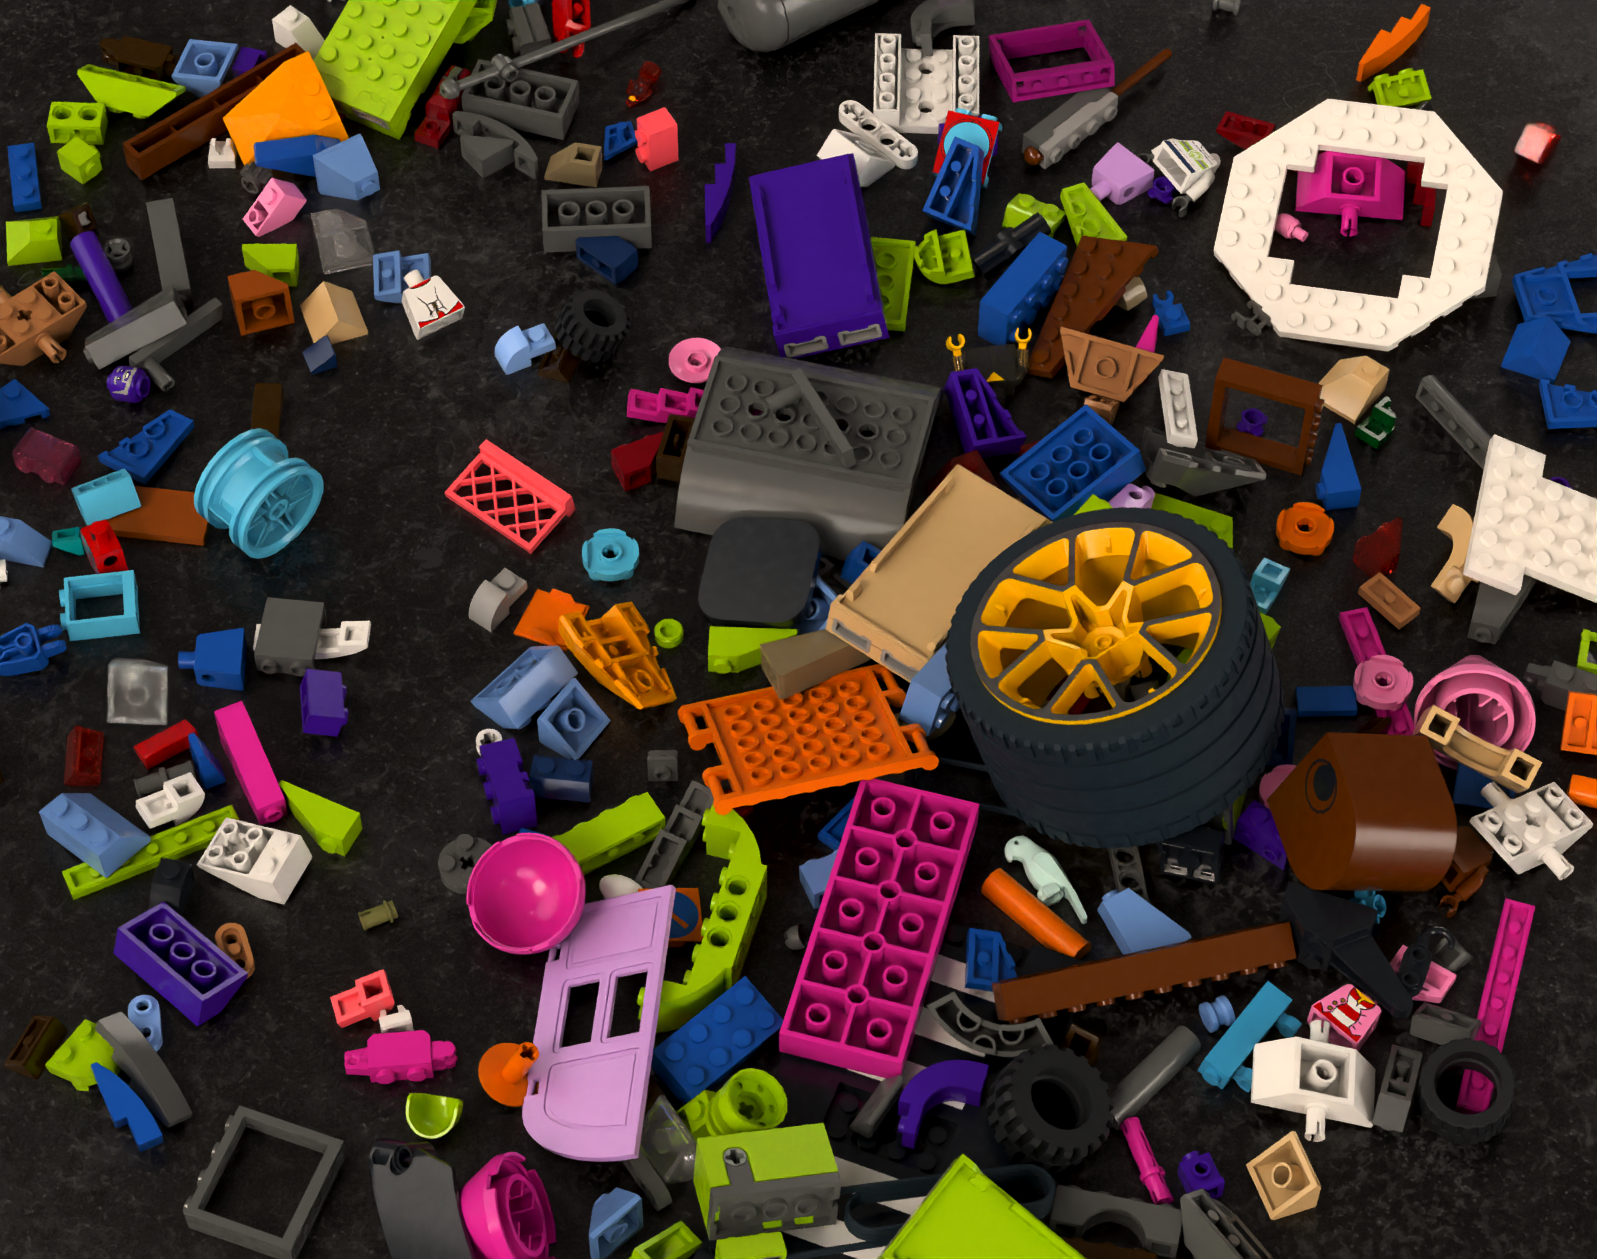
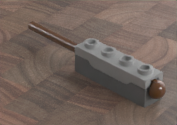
(1079, 118)

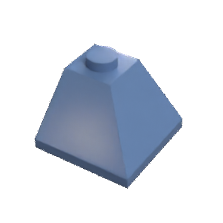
(346, 170)
(614, 1221)

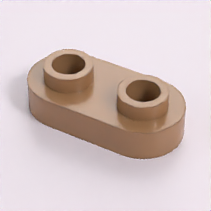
(240, 951)

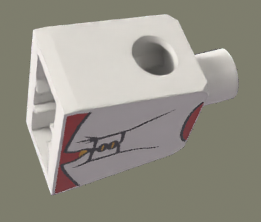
(429, 304)

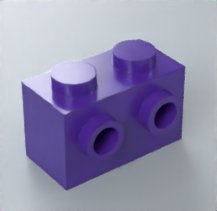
(323, 702)
(1259, 833)

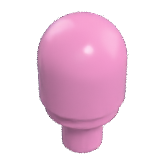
(1290, 227)

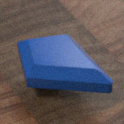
(618, 139)

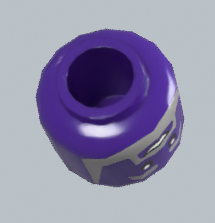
(128, 384)

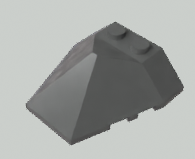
(1196, 469)

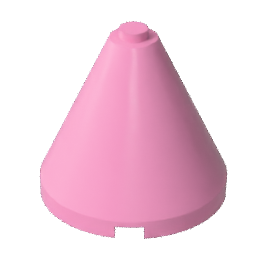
(1486, 701)

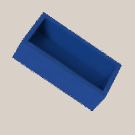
(1022, 290)
(716, 1041)

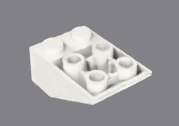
(257, 859)

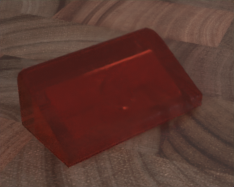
(83, 757)

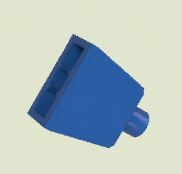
(218, 659)

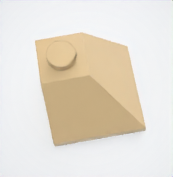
(1353, 386)

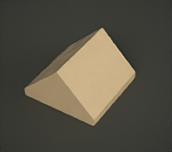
(333, 313)
(1285, 1178)

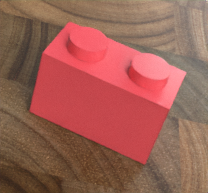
(657, 139)

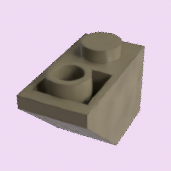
(576, 165)

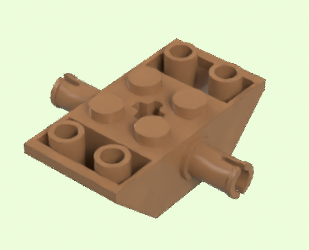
(38, 320)

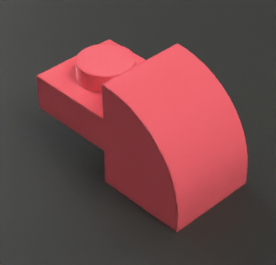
(364, 1000)

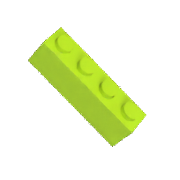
(614, 832)

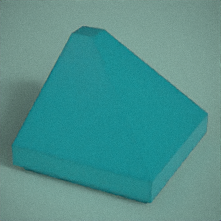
(68, 540)

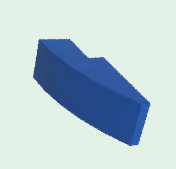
(127, 1108)

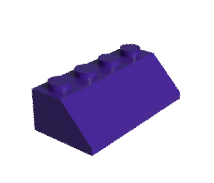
(179, 962)

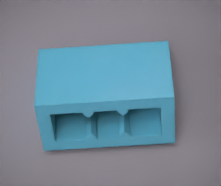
(106, 497)

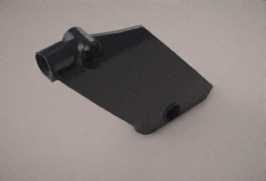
(418, 1201)

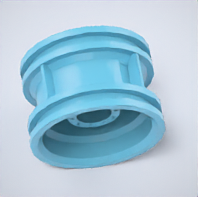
(258, 493)

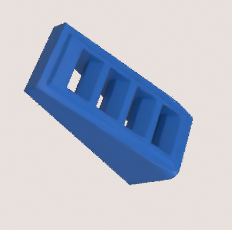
(205, 763)

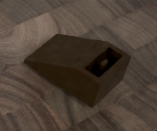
(673, 447)

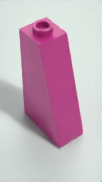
(250, 763)

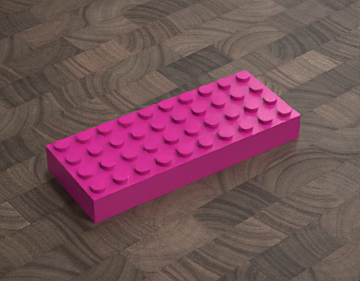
(879, 929)

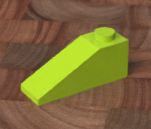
(739, 647)
(327, 822)

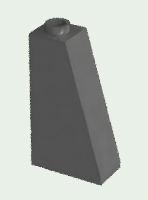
(169, 248)
(136, 328)
(1495, 610)

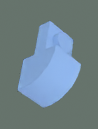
(518, 347)

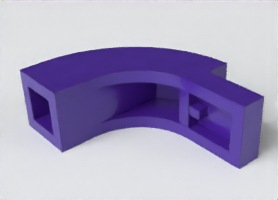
(939, 1083)

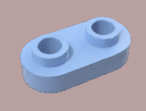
(148, 1020)

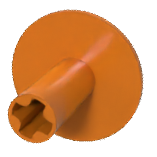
(505, 1072)

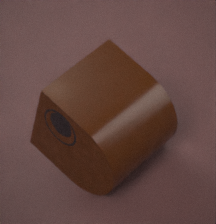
(1367, 814)

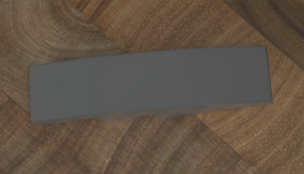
(676, 839)
(146, 1069)

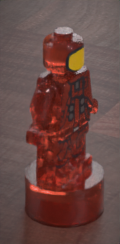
(639, 89)

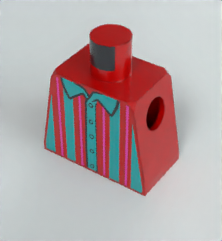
(100, 543)

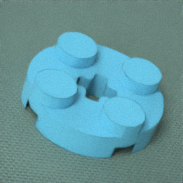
(610, 568)

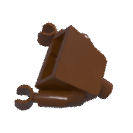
(1467, 868)

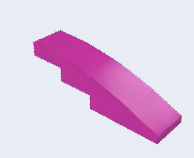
(658, 406)

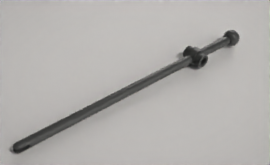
(507, 68)

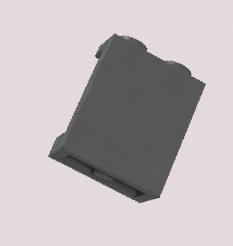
(289, 636)

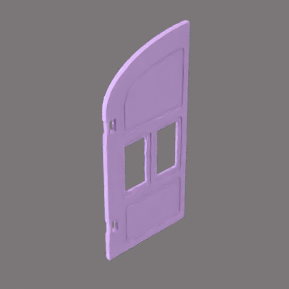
(597, 1090)

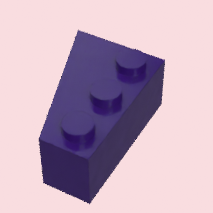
(507, 786)

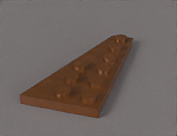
(1087, 293)

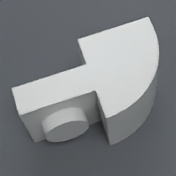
(176, 802)

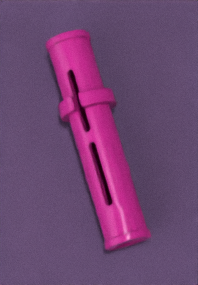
(1151, 1173)

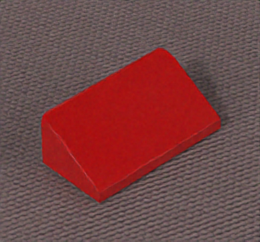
(165, 744)

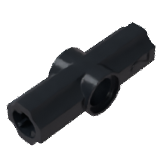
(1009, 244)

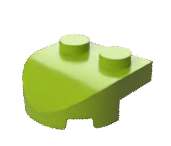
(1025, 206)
(944, 257)
(77, 1054)

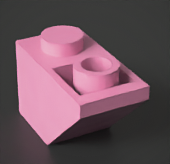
(274, 207)

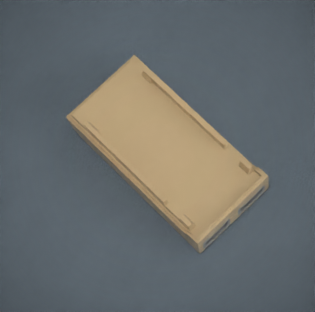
(911, 589)

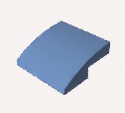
(390, 271)

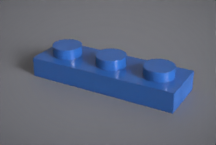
(24, 177)

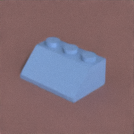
(525, 686)
(92, 831)

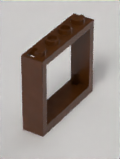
(1274, 387)

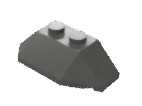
(1216, 1231)

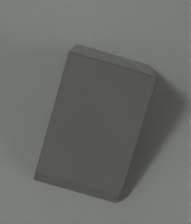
(487, 153)

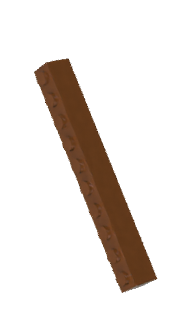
(1143, 971)

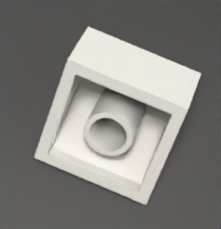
(869, 160)

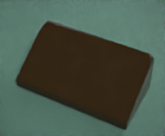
(559, 363)
(36, 1046)

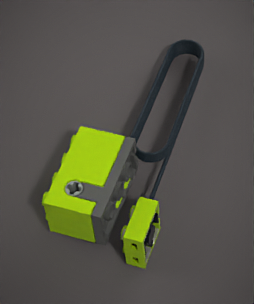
(791, 1182)

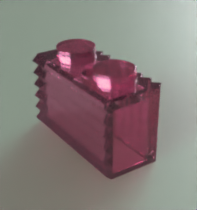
(46, 456)

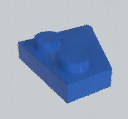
(18, 404)
(986, 960)

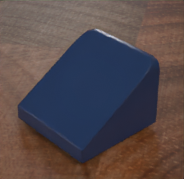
(320, 356)

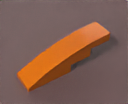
(1390, 46)

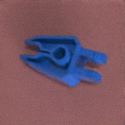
(24, 649)

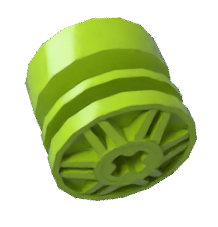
(746, 1104)

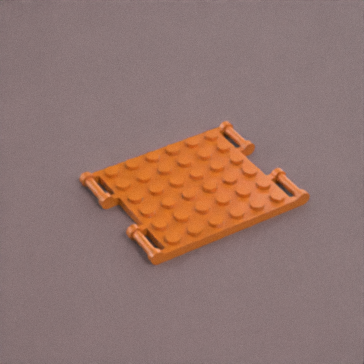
(807, 741)

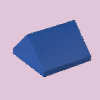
(1537, 349)

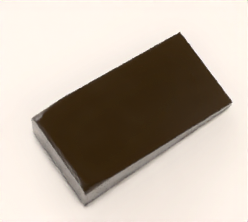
(268, 407)

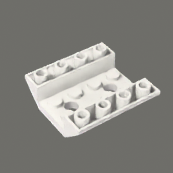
(904, 90)

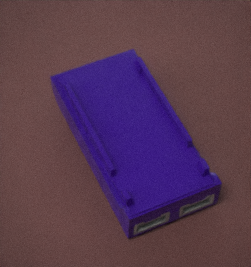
(818, 257)

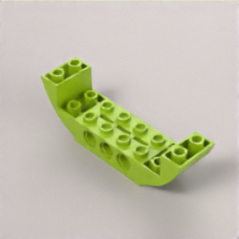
(729, 929)

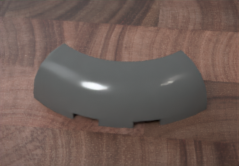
(983, 1035)

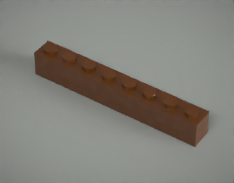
(197, 121)

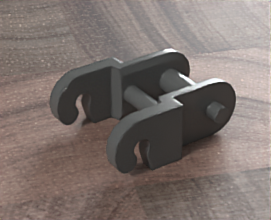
(1245, 322)

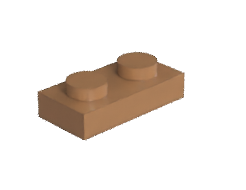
(1389, 600)

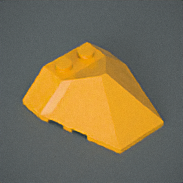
(284, 106)
(619, 654)

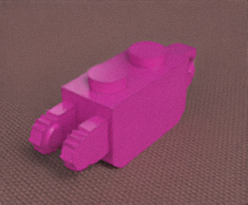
(400, 1057)

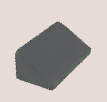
(1442, 1025)
(878, 1106)

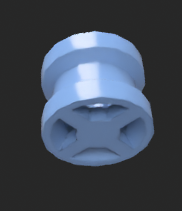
(1217, 1013)

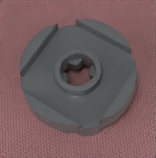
(454, 855)

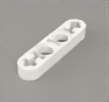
(882, 131)

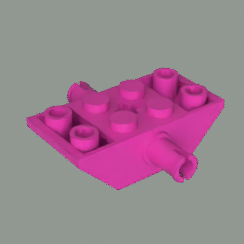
(1352, 188)

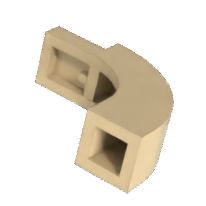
(1450, 581)

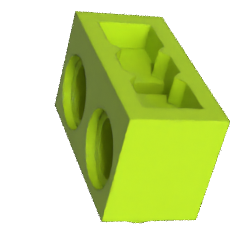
(77, 119)

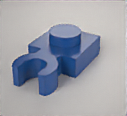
(1171, 317)

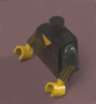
(1000, 365)

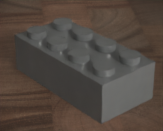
(530, 103)
(595, 213)

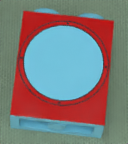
(972, 129)

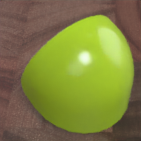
(432, 1114)

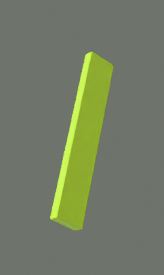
(167, 844)

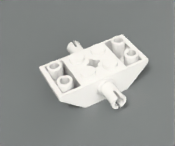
(1532, 827)
(1314, 1080)

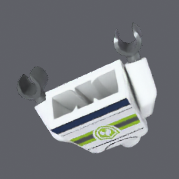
(1186, 167)

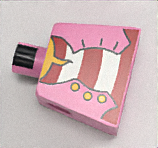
(1350, 1014)

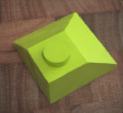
(33, 241)

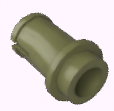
(378, 915)

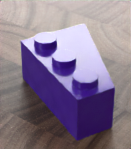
(980, 417)

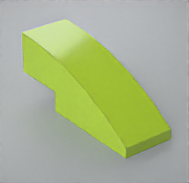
(672, 1243)

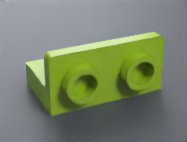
(1401, 90)

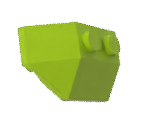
(128, 91)

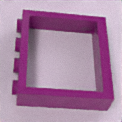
(1054, 80)

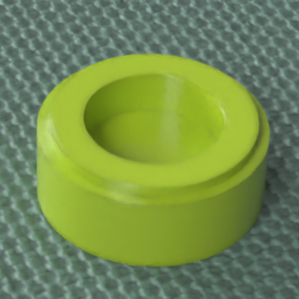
(668, 633)

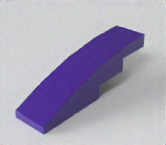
(719, 194)

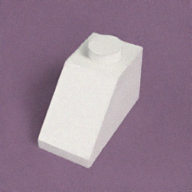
(295, 27)

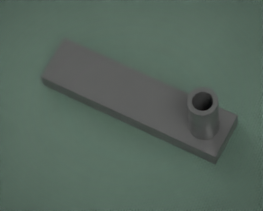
(155, 352)
(804, 390)

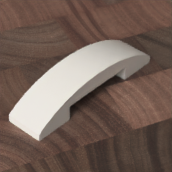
(339, 642)

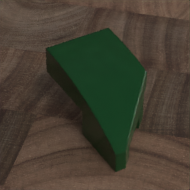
(1378, 425)

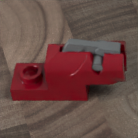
(439, 112)

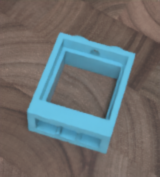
(97, 586)

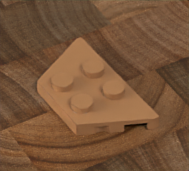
(1105, 365)

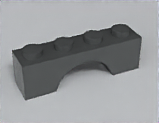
(1079, 1210)

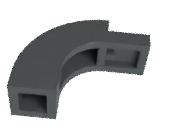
(937, 15)

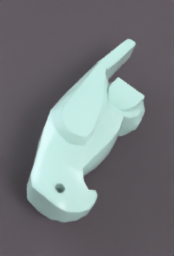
(1044, 873)

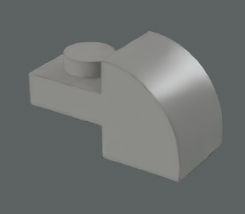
(493, 599)

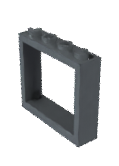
(311, 1202)

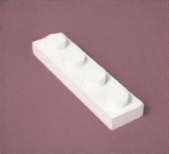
(1177, 409)

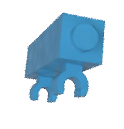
(1238, 1042)

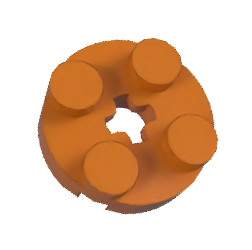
(1303, 542)

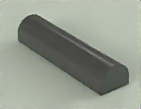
(1454, 418)
(1153, 1073)

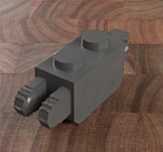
(1557, 681)

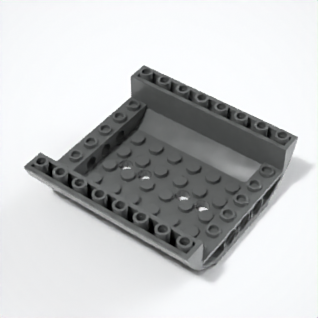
(788, 468)

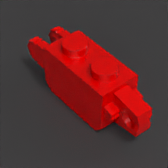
(570, 19)

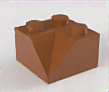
(259, 301)

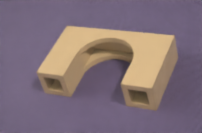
(1507, 767)

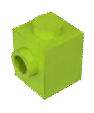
(80, 160)

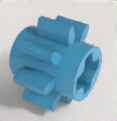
(1371, 900)

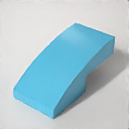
(1267, 583)

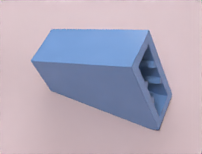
(1137, 923)

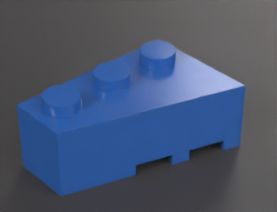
(958, 187)

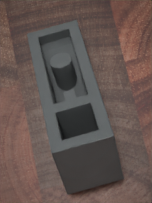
(1397, 1088)

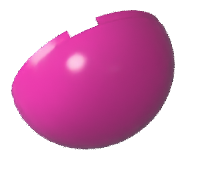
(526, 894)

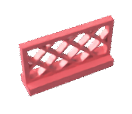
(529, 483)

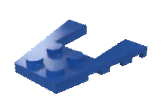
(1549, 293)

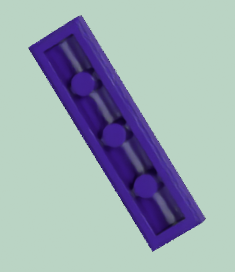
(100, 275)

